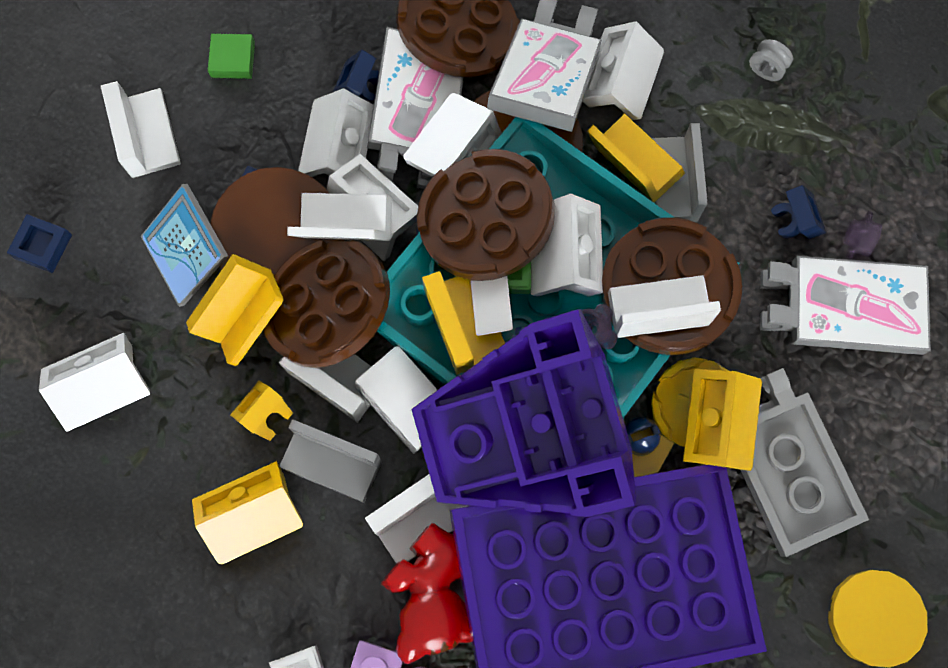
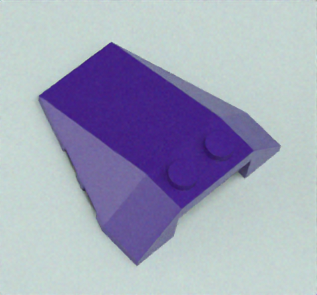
(531, 427)

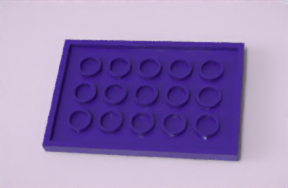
(612, 587)

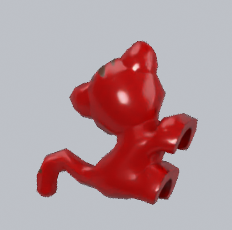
(434, 614)

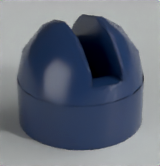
(647, 444)

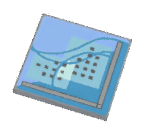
(184, 245)

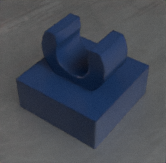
(356, 74)
(804, 212)
(39, 243)

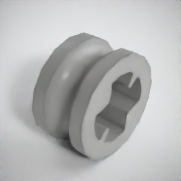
(771, 60)

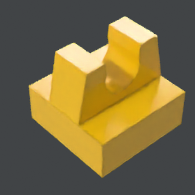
(257, 406)

